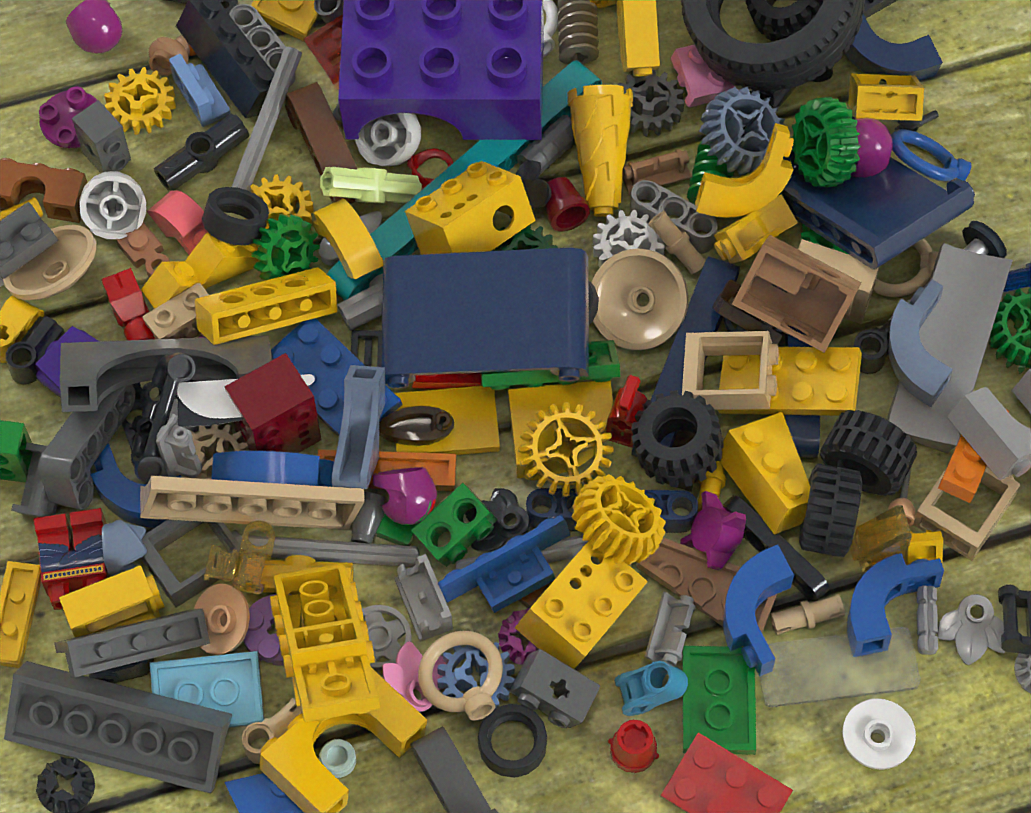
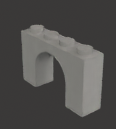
(993, 432)

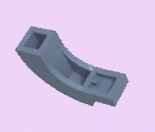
(912, 364)

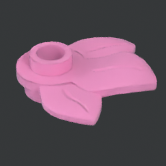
(404, 675)

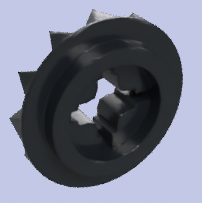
(82, 785)

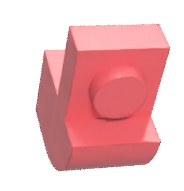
(179, 218)

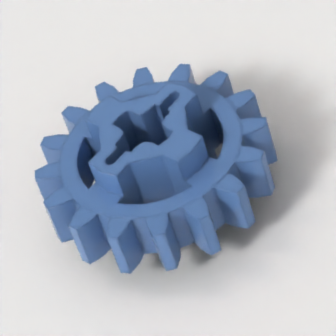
(463, 680)

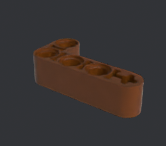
(313, 117)

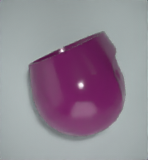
(95, 26)
(874, 149)

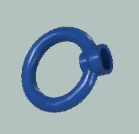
(952, 167)

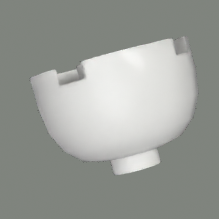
(390, 139)
(112, 205)

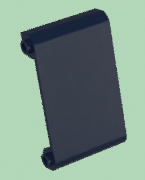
(877, 213)
(485, 313)

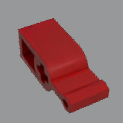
(623, 411)

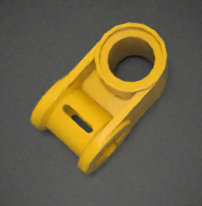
(15, 321)

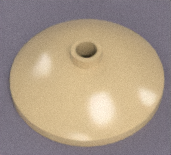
(55, 267)
(619, 288)

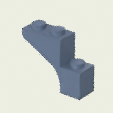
(359, 432)

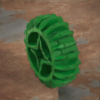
(825, 142)
(1015, 348)

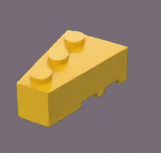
(768, 471)

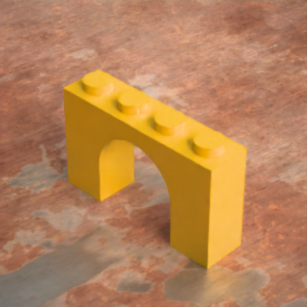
(305, 780)

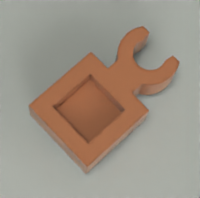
(143, 248)

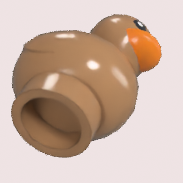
(165, 48)

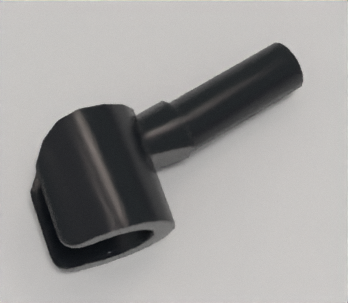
(914, 125)

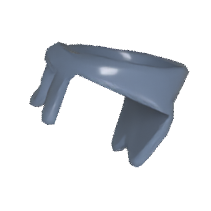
(122, 546)

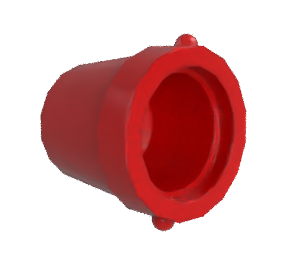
(633, 746)

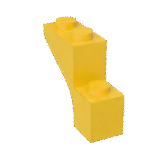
(750, 232)
(207, 264)

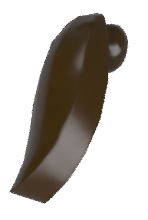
(416, 425)

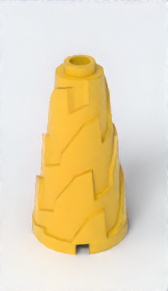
(601, 133)

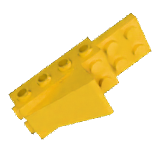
(324, 642)

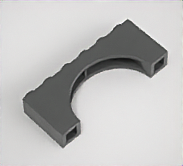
(98, 368)

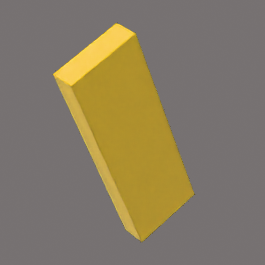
(17, 608)

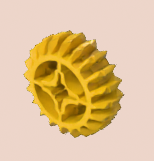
(561, 432)
(618, 519)

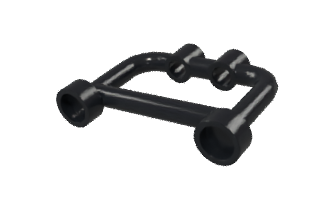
(166, 377)

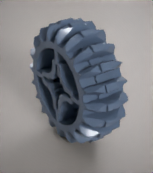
(725, 124)

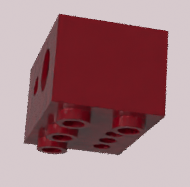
(275, 408)

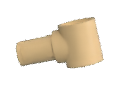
(269, 728)

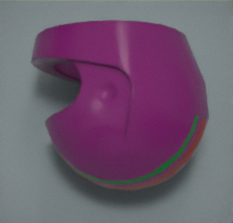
(410, 494)

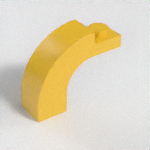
(750, 193)

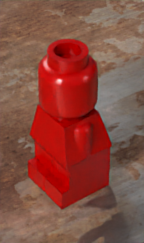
(127, 304)

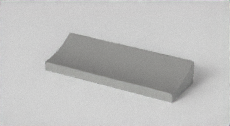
(955, 336)

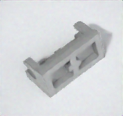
(423, 599)

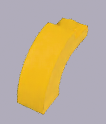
(348, 238)

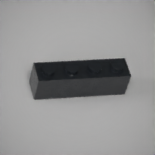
(226, 54)

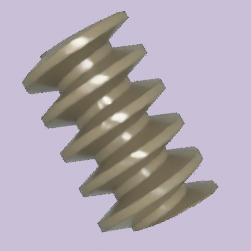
(577, 31)

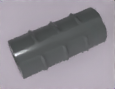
(554, 143)

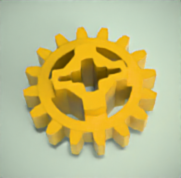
(143, 100)
(283, 196)

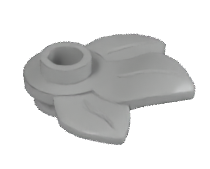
(972, 634)

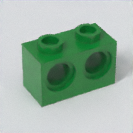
(13, 455)
(449, 518)

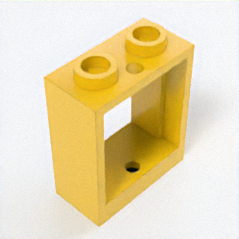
(897, 100)
(112, 603)

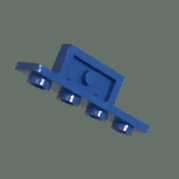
(510, 570)

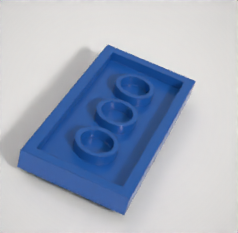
(321, 354)

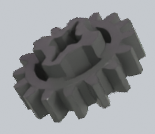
(654, 102)

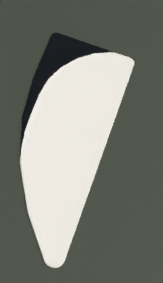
(208, 403)

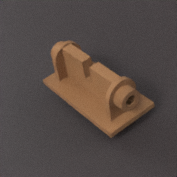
(661, 169)

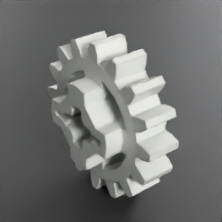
(628, 231)

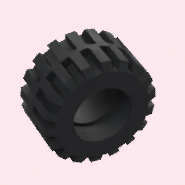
(782, 21)
(675, 414)
(872, 447)
(831, 510)

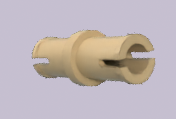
(677, 242)
(807, 614)

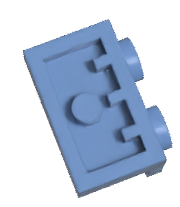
(198, 91)

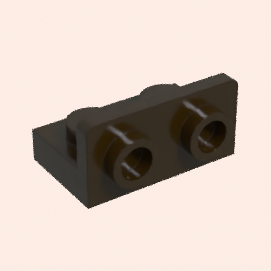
(724, 307)

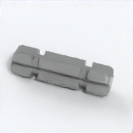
(927, 620)

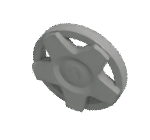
(385, 634)

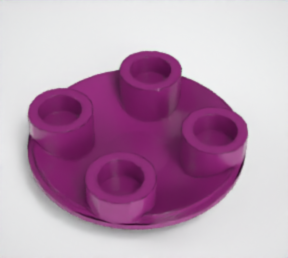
(58, 113)

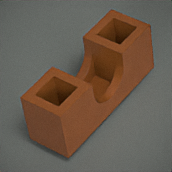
(59, 187)

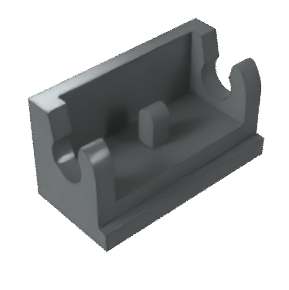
(34, 496)

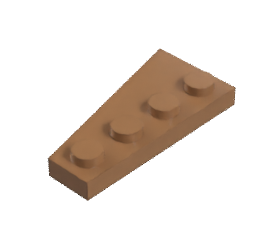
(686, 573)

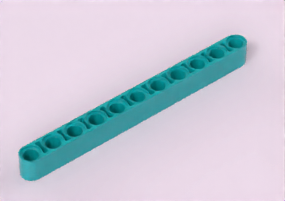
(395, 234)

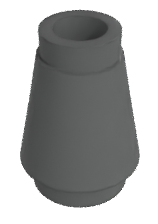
(368, 518)

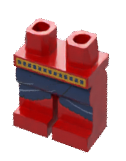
(61, 566)

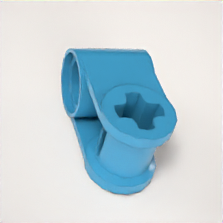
(644, 690)

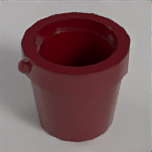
(566, 206)

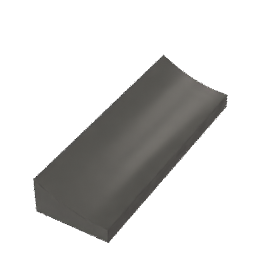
(116, 726)

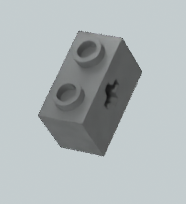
(101, 138)
(572, 689)

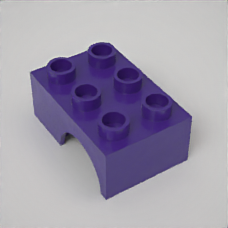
(445, 60)

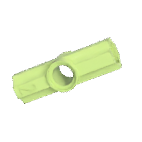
(369, 185)

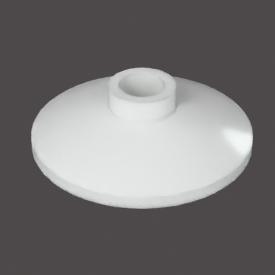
(883, 718)

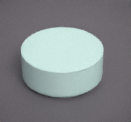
(338, 757)

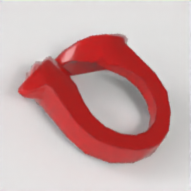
(421, 157)

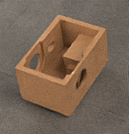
(797, 292)

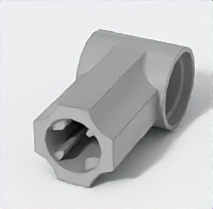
(364, 305)

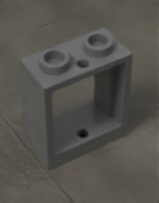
(166, 534)

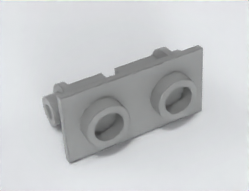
(178, 450)
(667, 636)

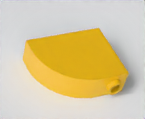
(638, 36)
(525, 403)

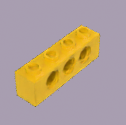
(266, 305)

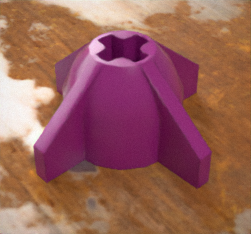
(715, 531)

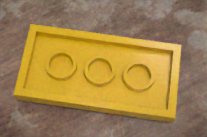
(806, 380)

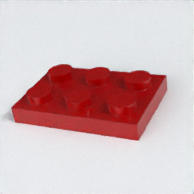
(721, 782)

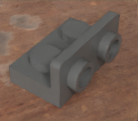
(22, 238)

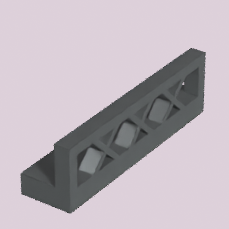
(134, 642)

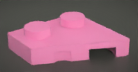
(697, 77)

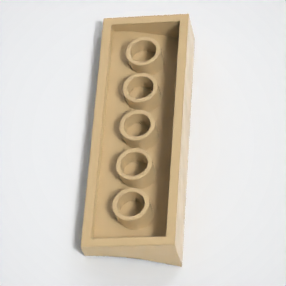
(250, 501)

